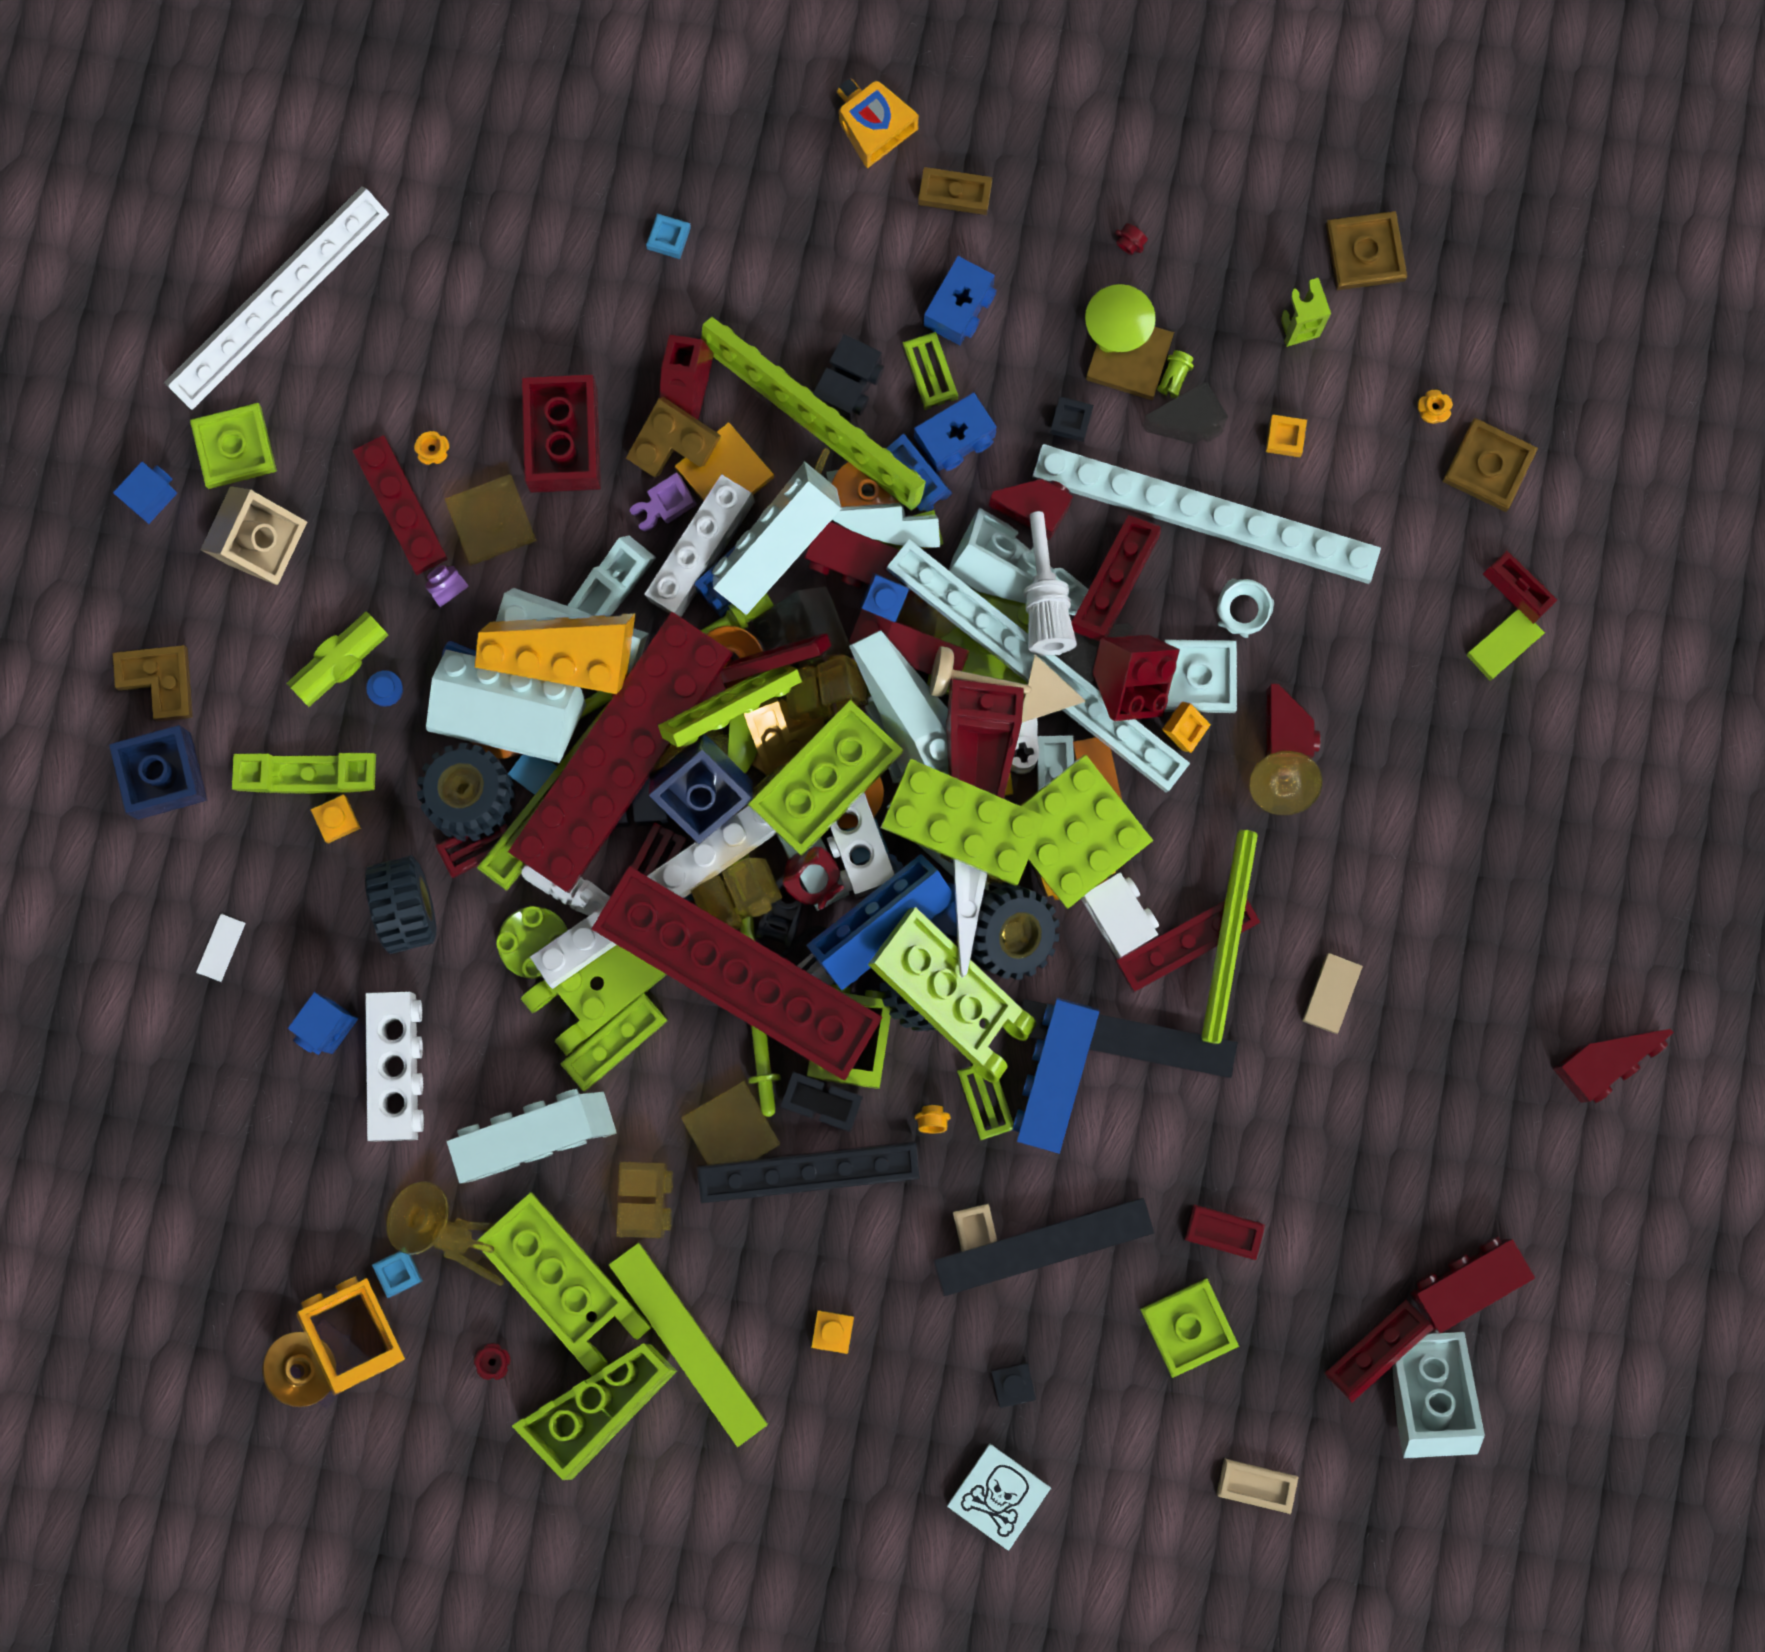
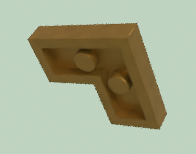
(669, 430)
(162, 670)
(773, 739)

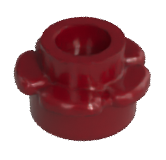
(1131, 239)
(482, 1364)

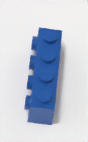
(857, 936)
(1057, 1075)

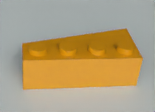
(563, 650)

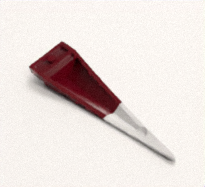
(980, 748)

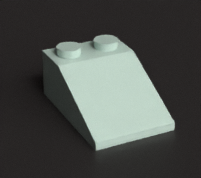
(1437, 1399)

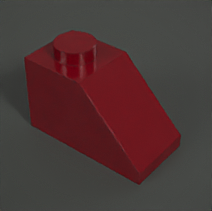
(1034, 496)
(1288, 724)

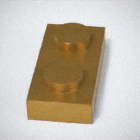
(955, 191)

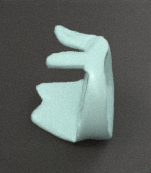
(1244, 587)

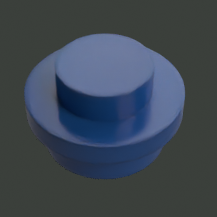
(384, 688)

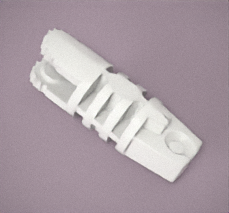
(583, 898)

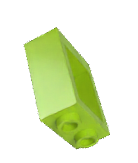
(858, 1077)

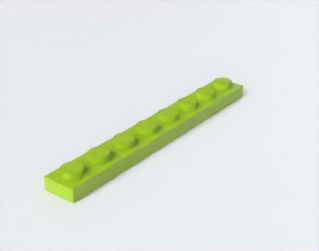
(813, 414)

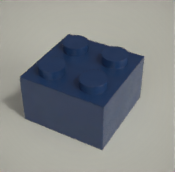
(158, 772)
(701, 788)

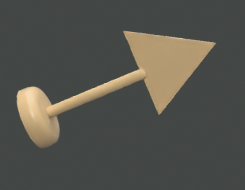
(1043, 693)

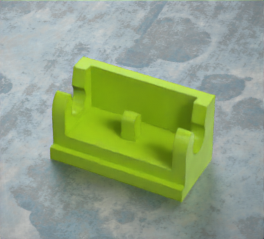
(1309, 315)

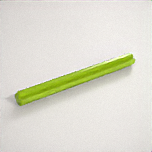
(1229, 936)

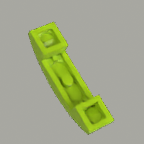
(304, 773)

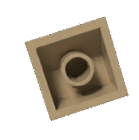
(253, 535)

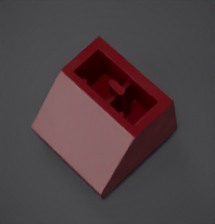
(1135, 675)

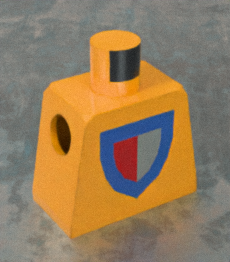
(874, 119)

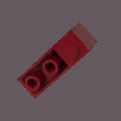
(686, 373)
(1597, 1065)

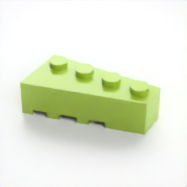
(587, 1417)

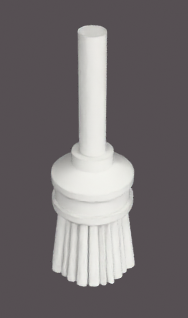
(1047, 600)

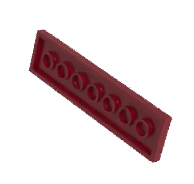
(619, 753)
(737, 973)

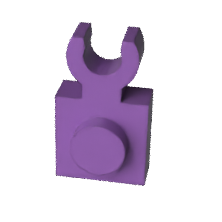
(668, 501)

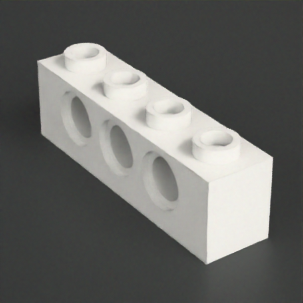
(700, 545)
(870, 876)
(380, 1049)

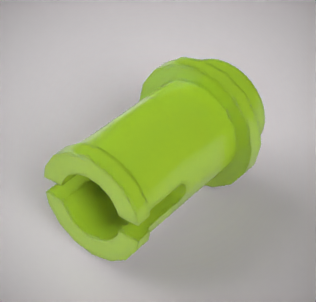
(1175, 373)

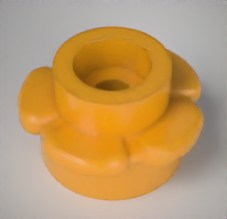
(1435, 415)
(429, 439)
(932, 1119)

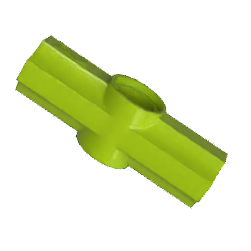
(337, 659)

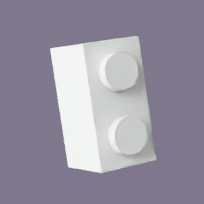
(1120, 915)

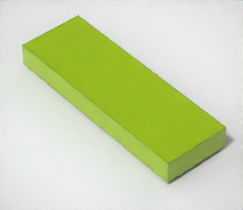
(613, 1042)

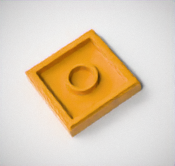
(730, 458)

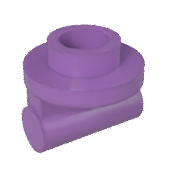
(445, 584)

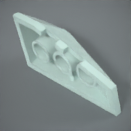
(1000, 565)
(903, 701)

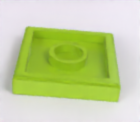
(233, 445)
(1189, 1327)

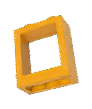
(360, 1373)

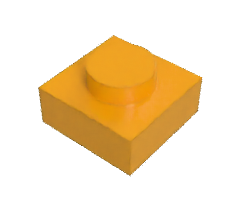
(1286, 435)
(1186, 727)
(335, 819)
(832, 1332)

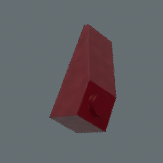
(914, 645)

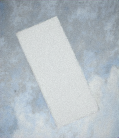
(220, 947)

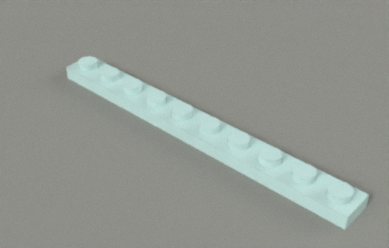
(1208, 514)
(1010, 646)

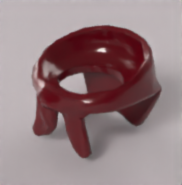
(798, 864)

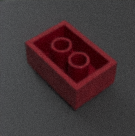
(561, 433)

